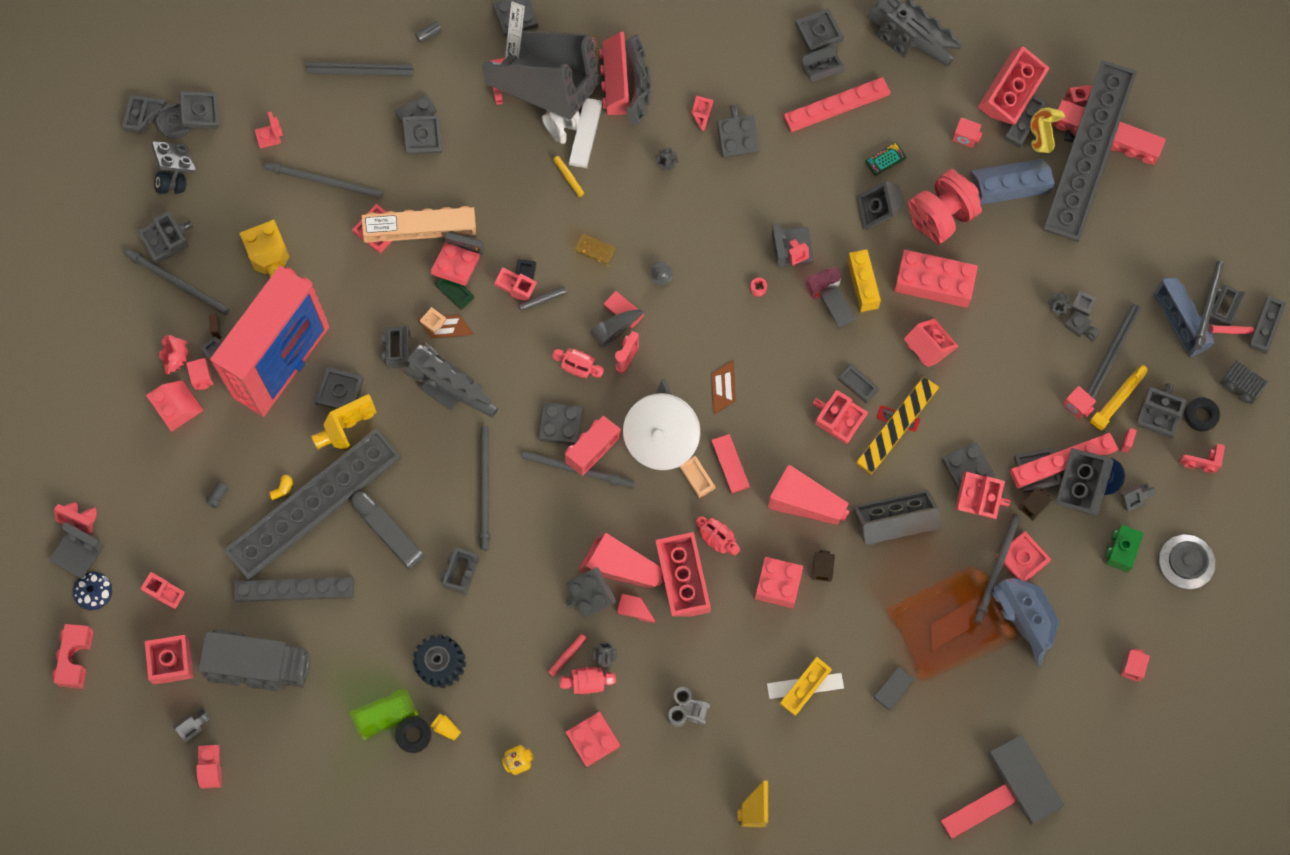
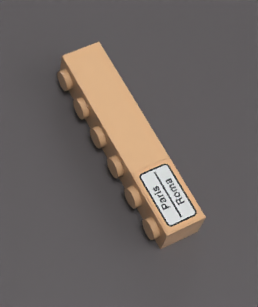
(418, 224)

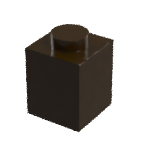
(1035, 503)
(823, 566)

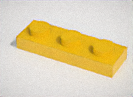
(805, 686)

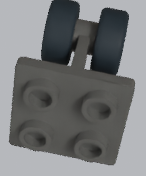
(174, 159)

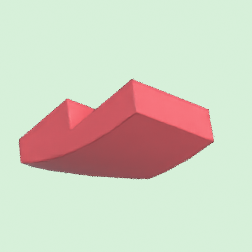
(702, 110)
(634, 607)

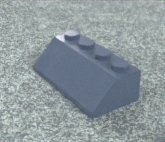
(1013, 181)
(1181, 314)

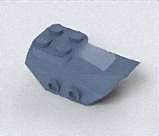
(1030, 612)

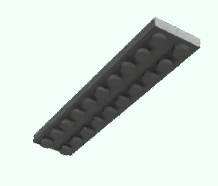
(1090, 151)
(312, 504)

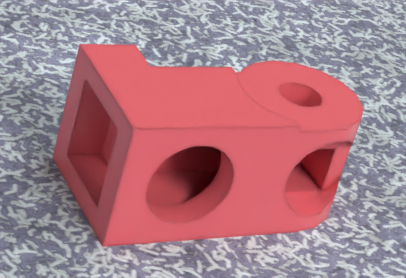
(1078, 95)

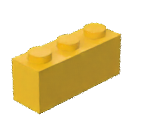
(863, 280)

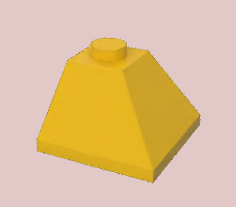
(755, 808)

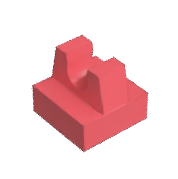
(797, 252)

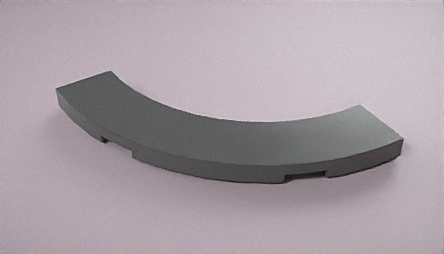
(642, 90)

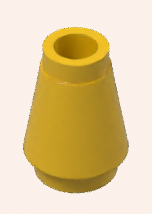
(445, 727)

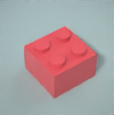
(779, 582)
(169, 659)

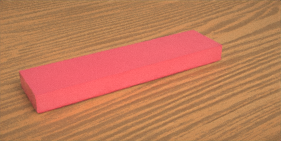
(978, 811)

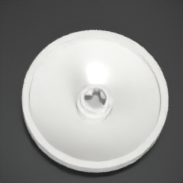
(661, 431)

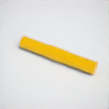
(568, 176)

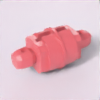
(577, 363)
(717, 535)
(587, 680)

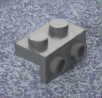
(822, 63)

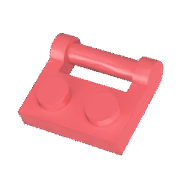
(625, 356)

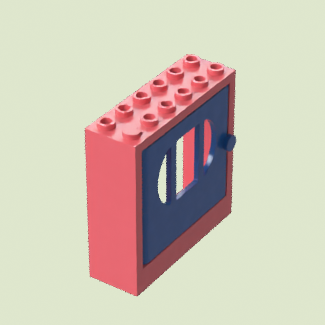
(271, 341)

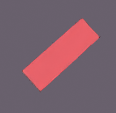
(730, 463)

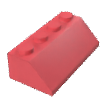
(615, 75)
(1013, 86)
(683, 575)

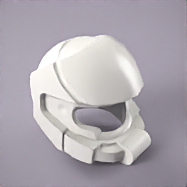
(555, 125)

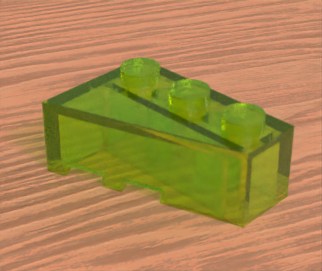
(383, 713)

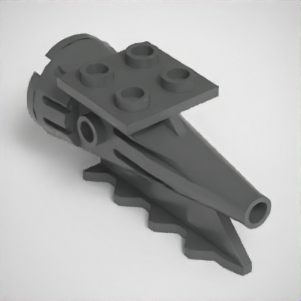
(909, 27)
(446, 382)

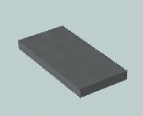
(1026, 779)

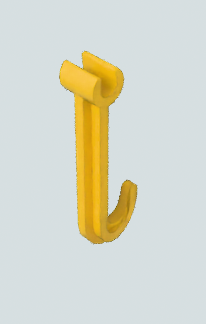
(1101, 419)

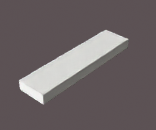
(585, 133)

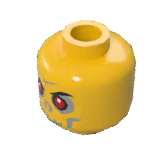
(517, 760)

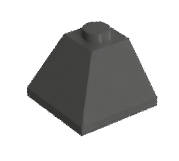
(879, 203)

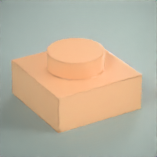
(433, 320)

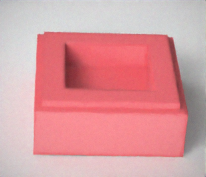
(1128, 440)

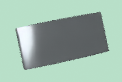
(838, 307)

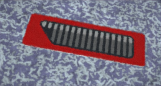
(885, 414)

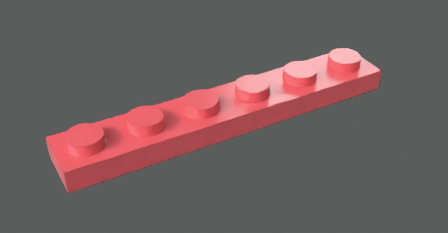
(836, 104)
(1057, 462)

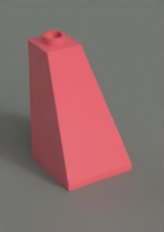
(806, 498)
(621, 563)

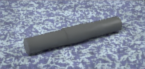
(542, 298)

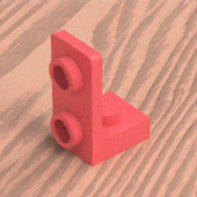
(270, 134)
(1211, 465)

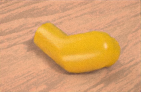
(284, 488)

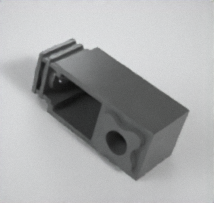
(252, 661)

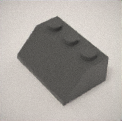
(1084, 482)

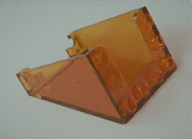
(924, 608)

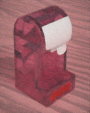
(822, 280)

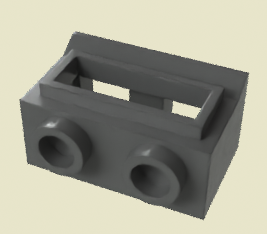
(1237, 296)
(396, 362)
(453, 561)

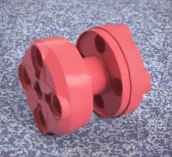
(954, 198)

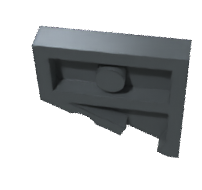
(420, 107)
(141, 112)

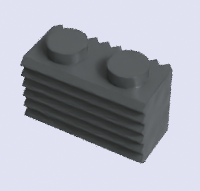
(1243, 382)

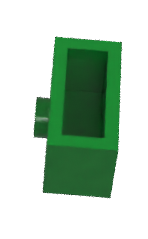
(1124, 548)

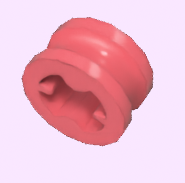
(755, 292)

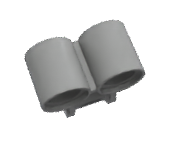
(688, 709)

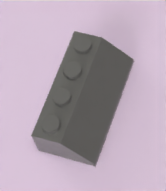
(897, 517)

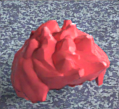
(173, 353)

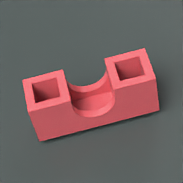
(73, 639)

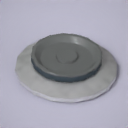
(1187, 562)

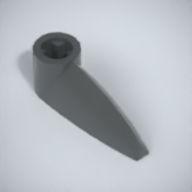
(609, 330)

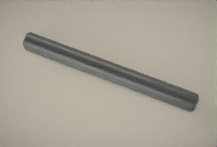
(359, 68)
(1113, 350)

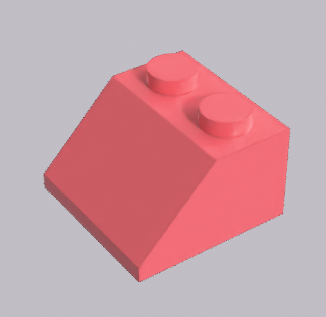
(930, 342)
(174, 403)

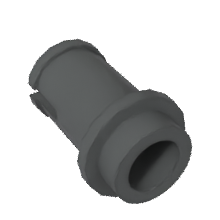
(216, 495)

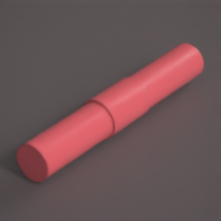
(1231, 329)
(567, 655)

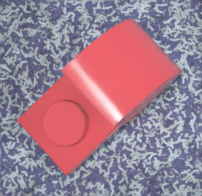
(517, 285)
(162, 591)
(208, 768)

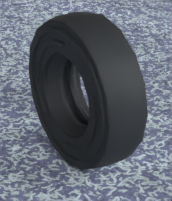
(1210, 406)
(413, 747)

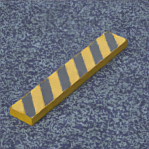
(897, 425)

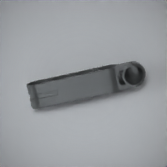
(386, 529)

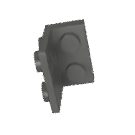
(781, 243)
(76, 551)

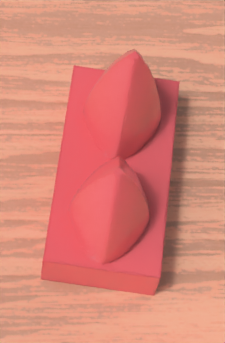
(70, 514)

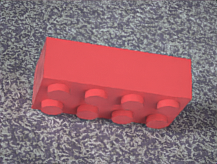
(936, 278)

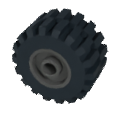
(439, 661)

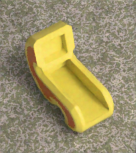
(1042, 129)

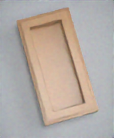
(697, 477)

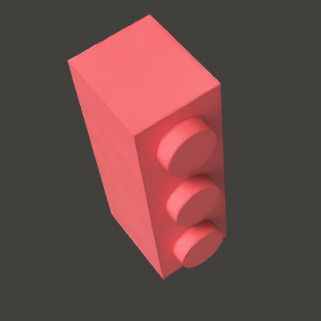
(592, 445)

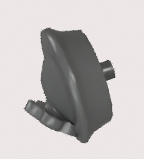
(661, 273)

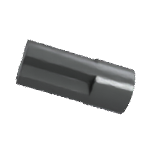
(428, 32)

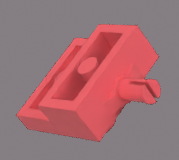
(840, 416)
(981, 495)

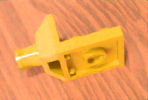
(265, 247)
(344, 417)

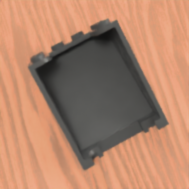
(551, 71)

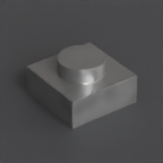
(1083, 303)

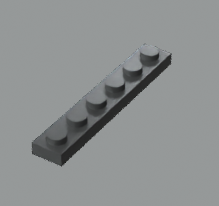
(294, 589)

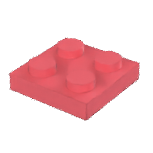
(455, 264)
(592, 739)

